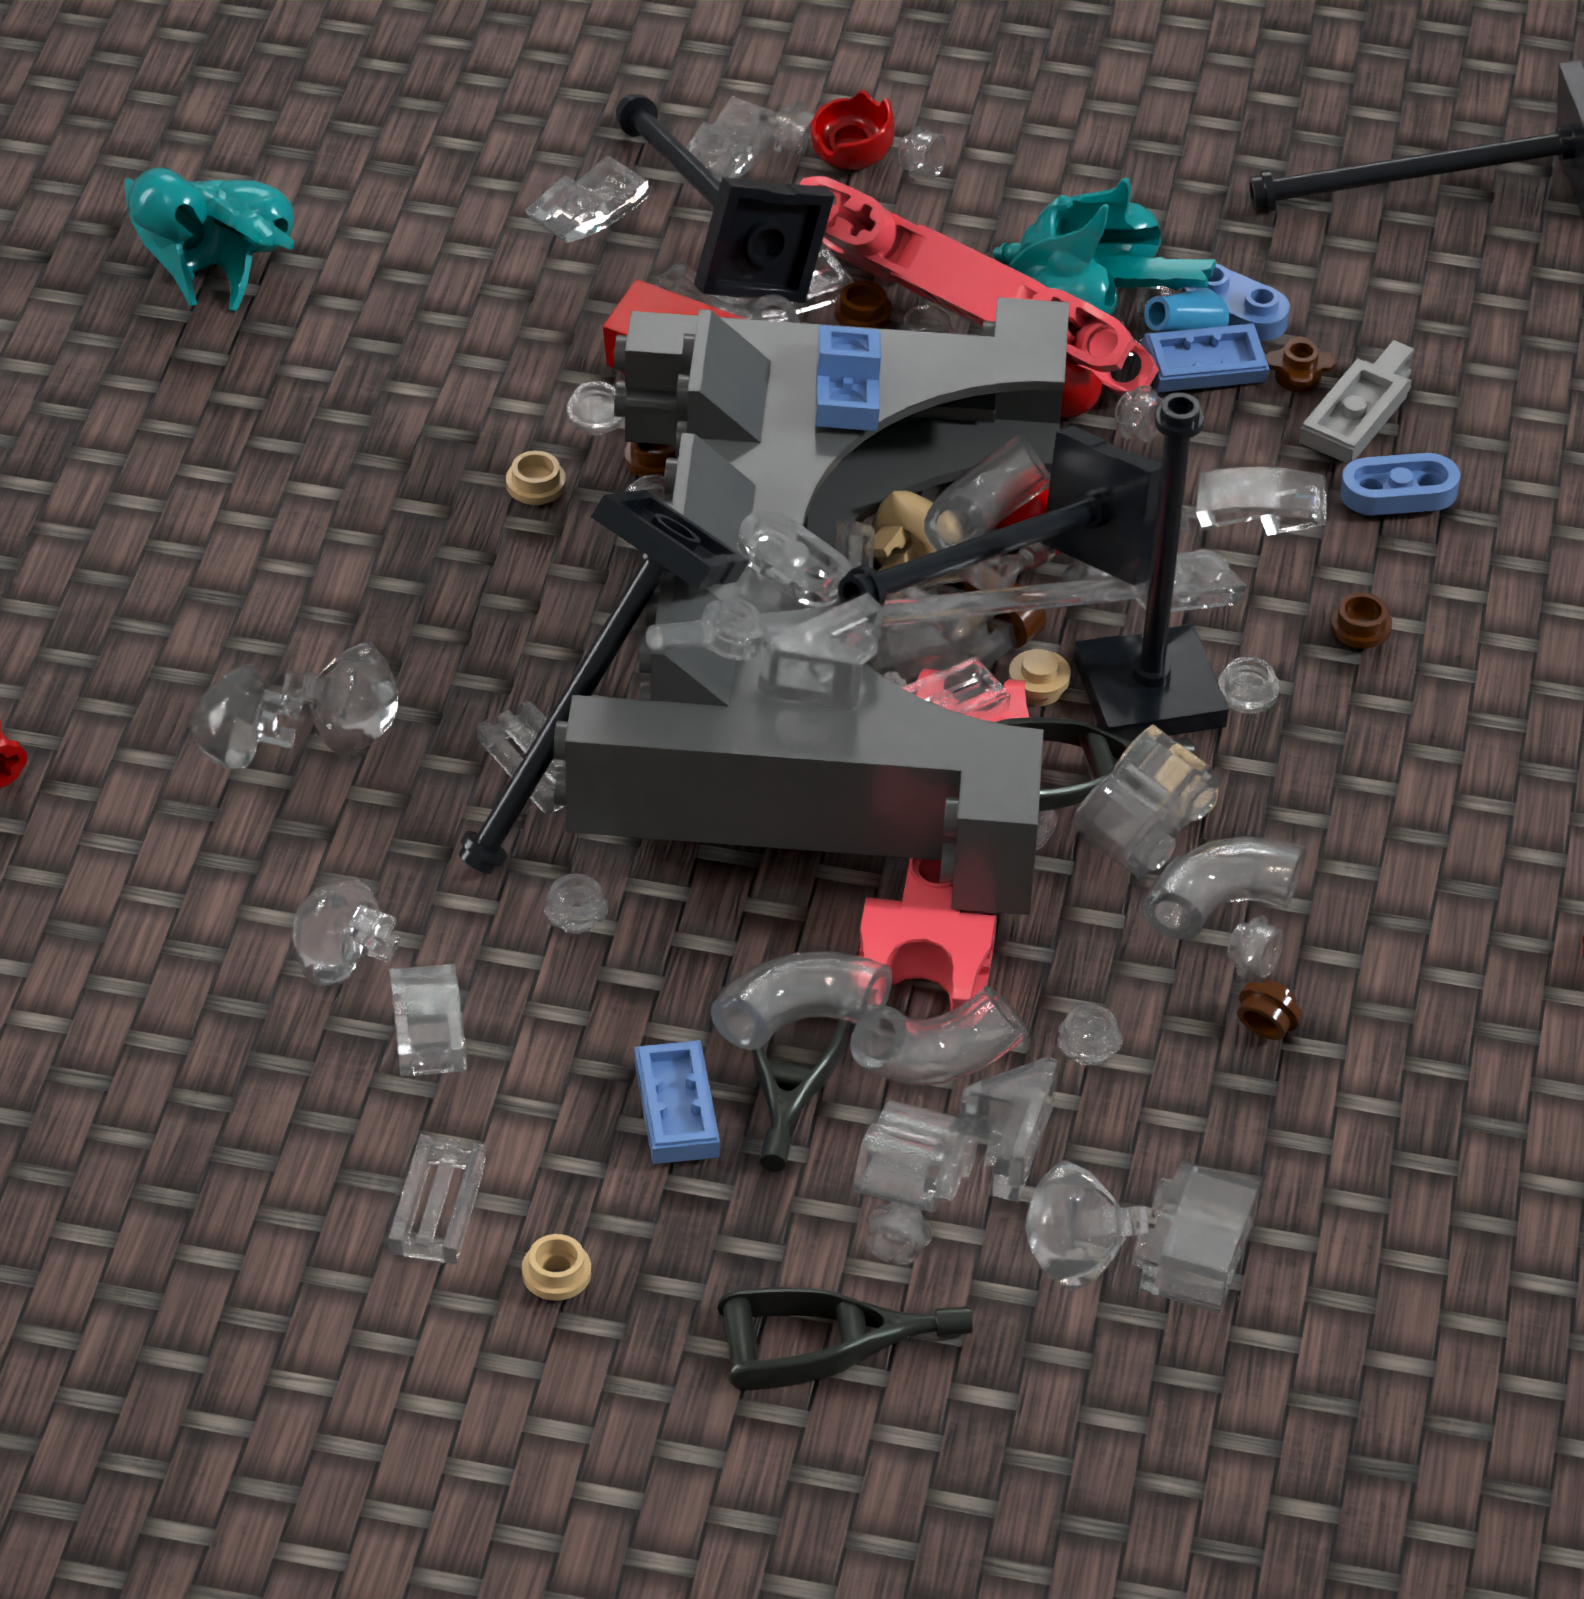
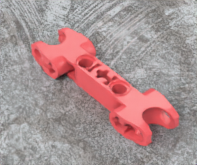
(968, 280)
(922, 931)

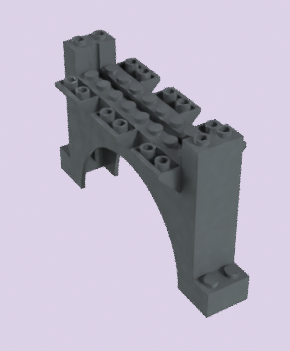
(703, 743)

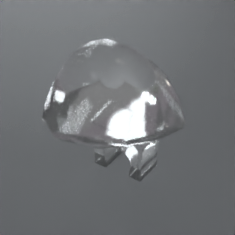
(349, 699)
(239, 715)
(337, 928)
(1078, 1225)

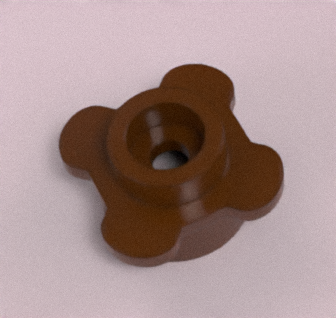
(1299, 364)

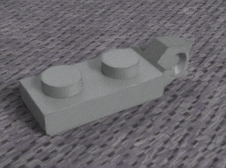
(1359, 404)

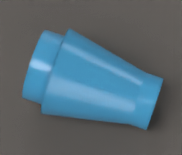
(1186, 311)

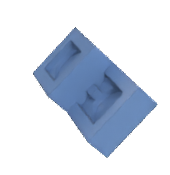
(847, 378)

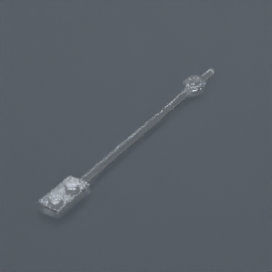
(737, 629)

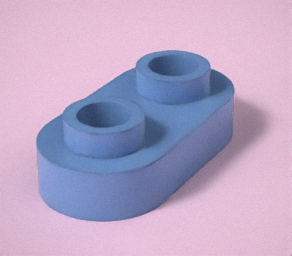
(1250, 302)
(1400, 484)

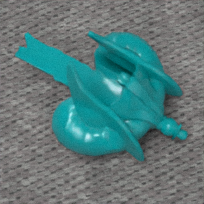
(208, 224)
(1099, 244)

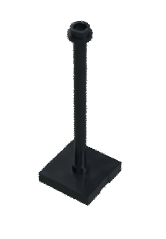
(1565, 142)
(759, 232)
(1095, 511)
(667, 545)
(1164, 670)

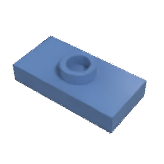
(1206, 357)
(676, 1102)

